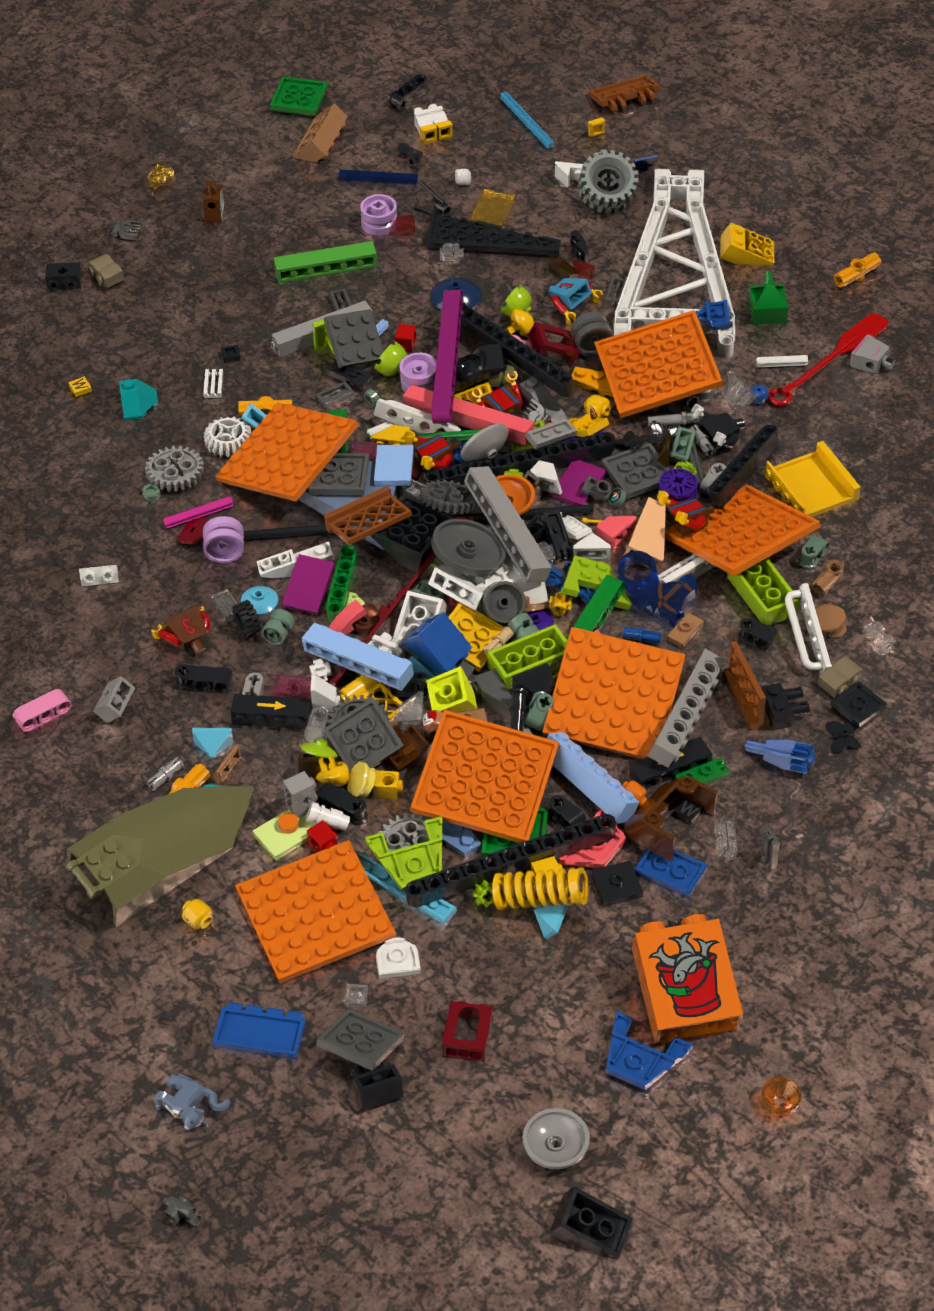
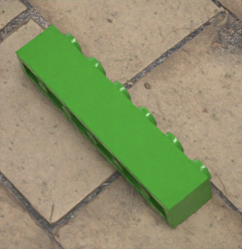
(325, 261)

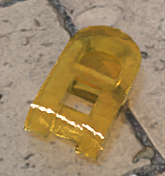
(159, 175)

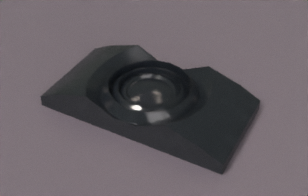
(479, 365)

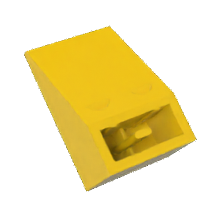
(745, 247)

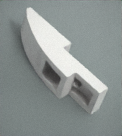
(282, 564)

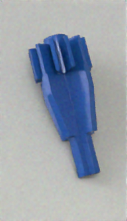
(785, 754)

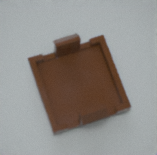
(414, 746)

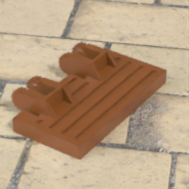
(617, 93)

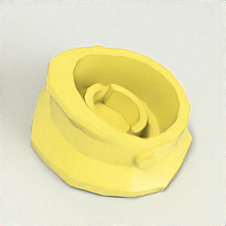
(361, 780)

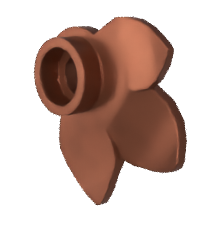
(368, 621)

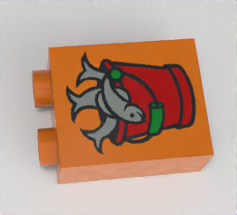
(686, 979)

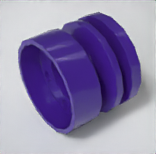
(679, 484)

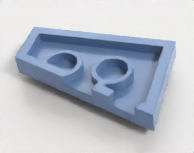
(459, 839)

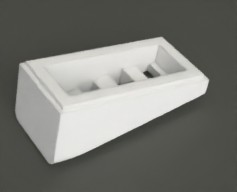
(575, 528)

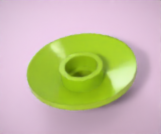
(319, 749)

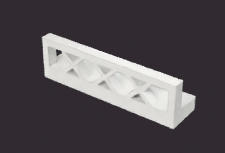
(690, 566)

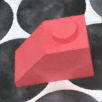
(616, 529)

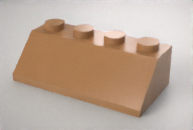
(321, 134)

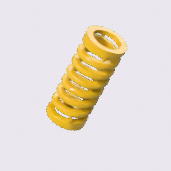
(542, 884)

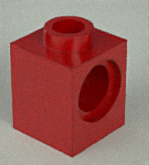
(406, 336)
(321, 836)

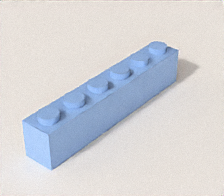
(358, 656)
(593, 779)

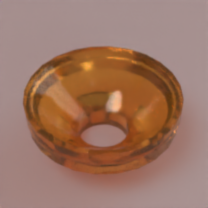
(781, 1088)

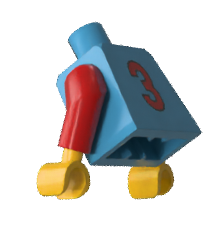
(570, 293)

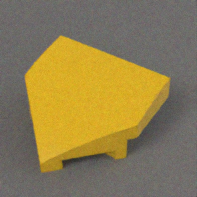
(586, 426)

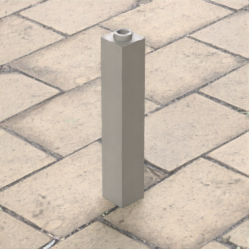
(301, 335)

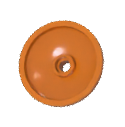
(519, 491)

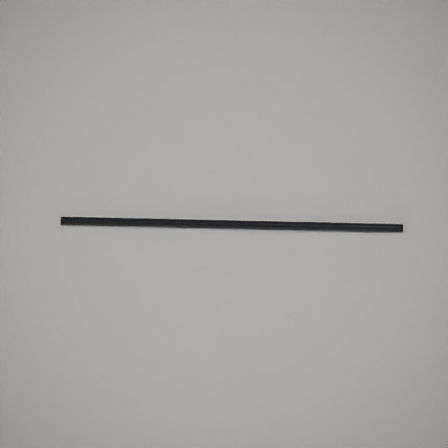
(477, 517)

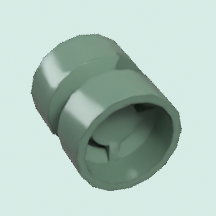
(278, 626)
(522, 626)

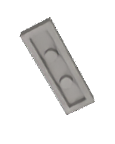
(550, 433)

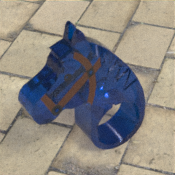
(652, 597)

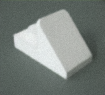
(567, 171)

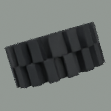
(246, 618)

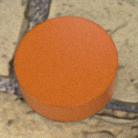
(288, 822)

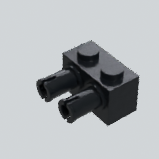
(778, 707)
(377, 1086)

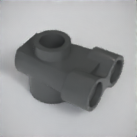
(598, 489)
(181, 1208)

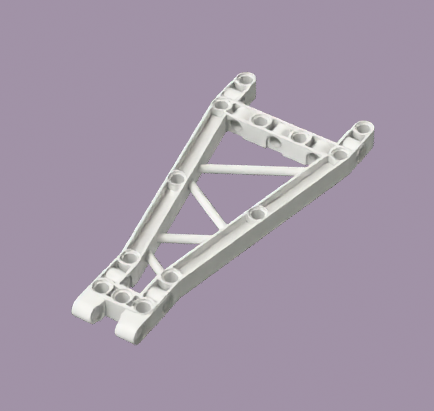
(630, 311)

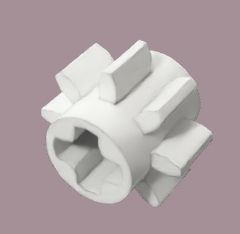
(320, 669)

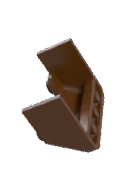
(647, 820)

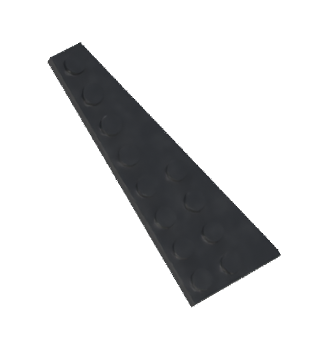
(486, 237)

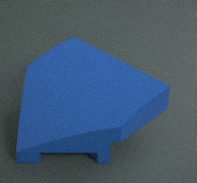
(715, 315)

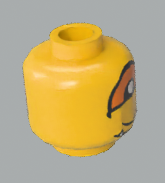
(597, 406)

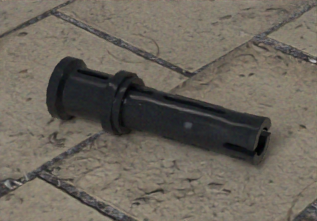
(518, 708)

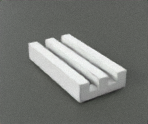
(213, 374)

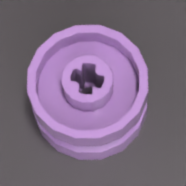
(378, 214)
(418, 370)
(223, 539)

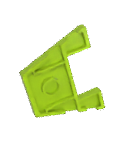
(590, 575)
(412, 861)

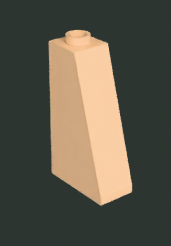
(650, 532)

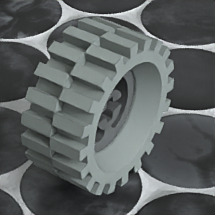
(621, 180)

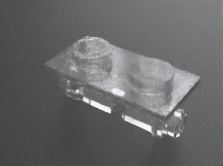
(876, 630)
(724, 833)

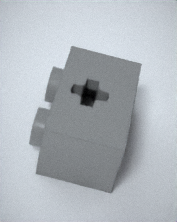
(114, 699)
(299, 793)

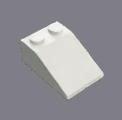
(415, 611)

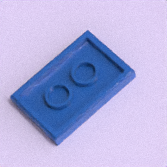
(678, 875)

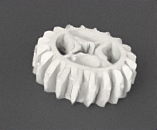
(226, 436)

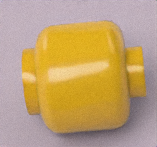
(197, 914)

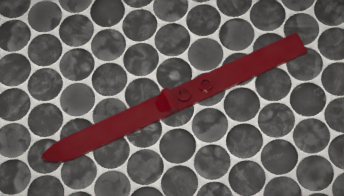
(386, 612)

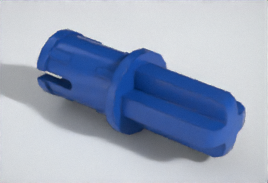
(641, 635)

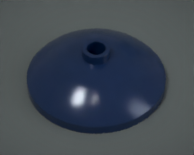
(470, 292)

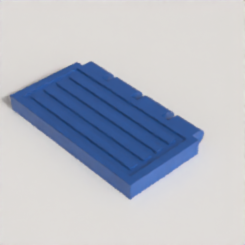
(259, 1031)

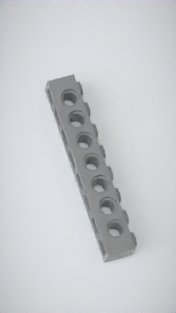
(686, 709)

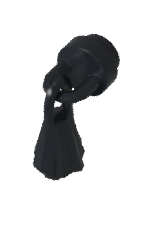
(413, 158)

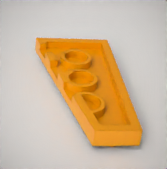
(591, 380)

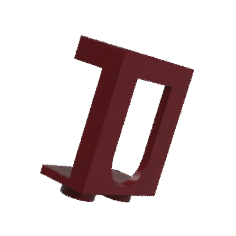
(541, 344)
(467, 1049)

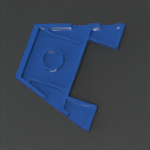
(638, 1062)

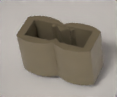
(105, 271)
(840, 676)

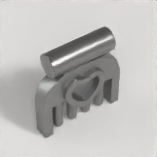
(126, 229)
(538, 415)

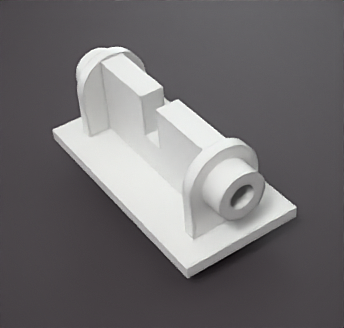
(99, 575)

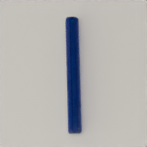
(378, 176)

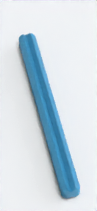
(527, 120)

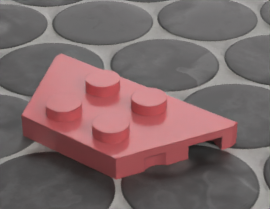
(597, 855)

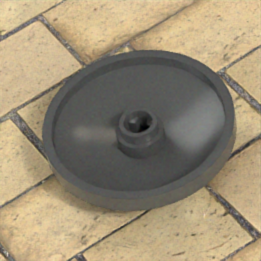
(468, 547)

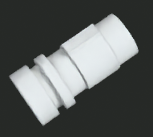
(332, 817)

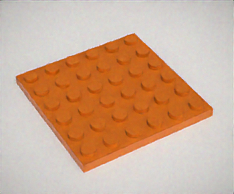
(658, 364)
(287, 451)
(745, 531)
(613, 693)
(485, 777)
(315, 911)

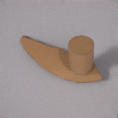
(529, 608)

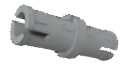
(702, 441)
(165, 774)

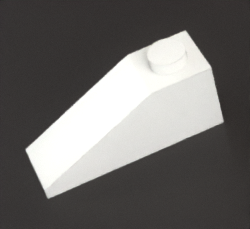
(456, 586)

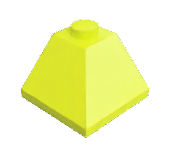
(451, 692)

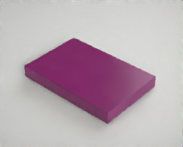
(574, 480)
(308, 584)

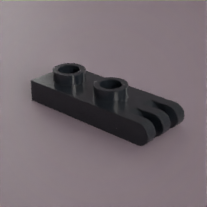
(350, 375)
(557, 534)

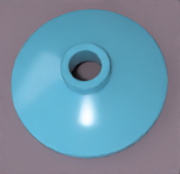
(263, 599)

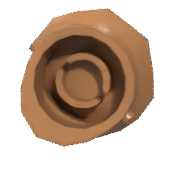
(831, 620)

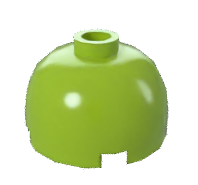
(518, 299)
(391, 360)

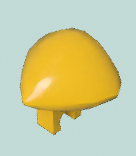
(521, 322)
(335, 772)

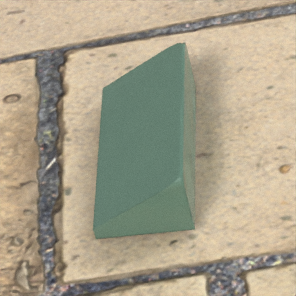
(682, 445)

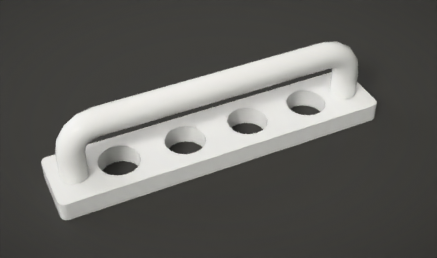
(382, 411)
(813, 627)

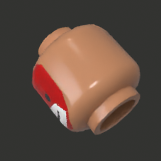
(430, 723)

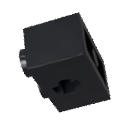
(63, 276)

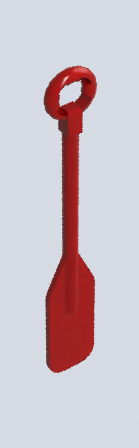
(872, 325)

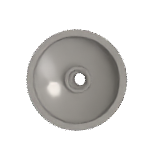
(485, 443)
(553, 1128)

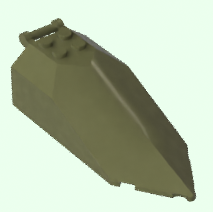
(158, 845)

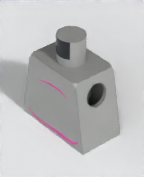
(871, 355)

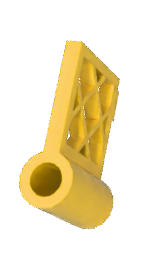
(368, 687)

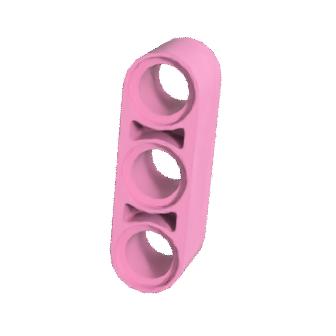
(42, 710)

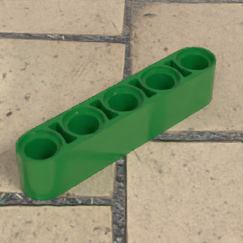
(342, 581)
(600, 604)

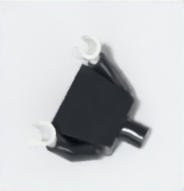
(720, 428)

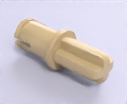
(499, 640)

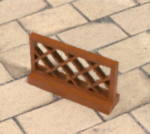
(365, 508)
(746, 689)

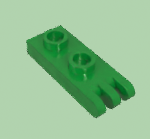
(708, 772)

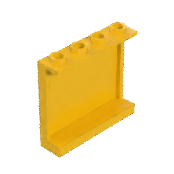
(814, 482)

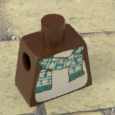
(213, 195)

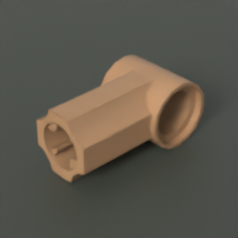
(831, 576)

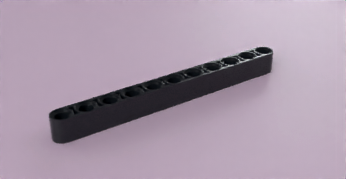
(518, 352)
(558, 453)
(500, 860)

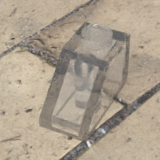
(738, 391)
(410, 713)

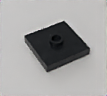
(858, 704)
(617, 883)

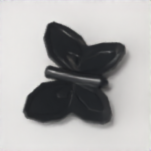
(659, 432)
(632, 440)
(844, 736)

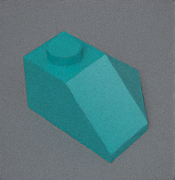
(137, 398)

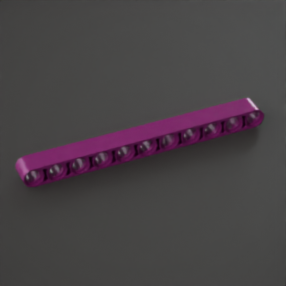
(447, 357)

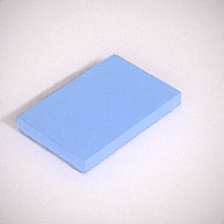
(393, 465)

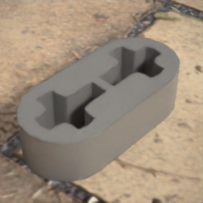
(258, 688)

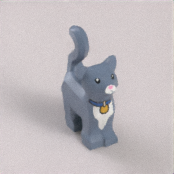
(183, 1103)

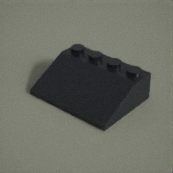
(411, 538)

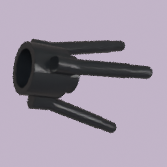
(440, 205)

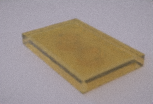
(493, 207)

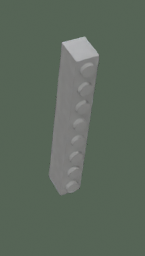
(508, 524)

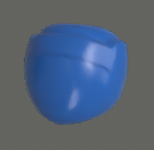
(762, 394)

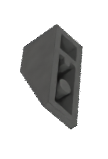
(535, 389)
(493, 692)

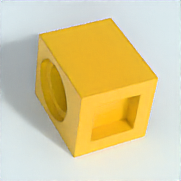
(387, 785)

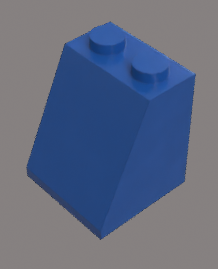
(438, 643)

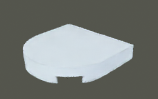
(397, 959)

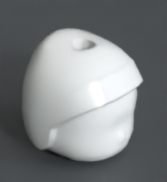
(462, 176)

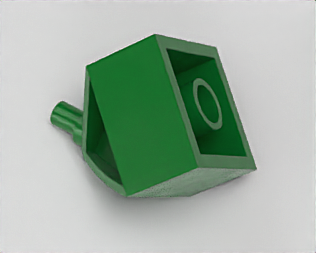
(768, 302)

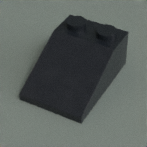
(590, 1224)

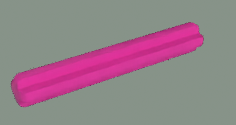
(198, 512)

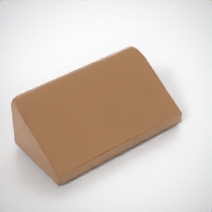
(226, 765)

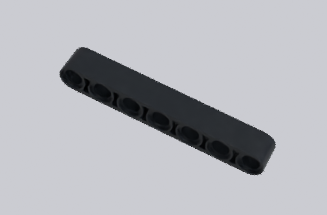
(743, 466)

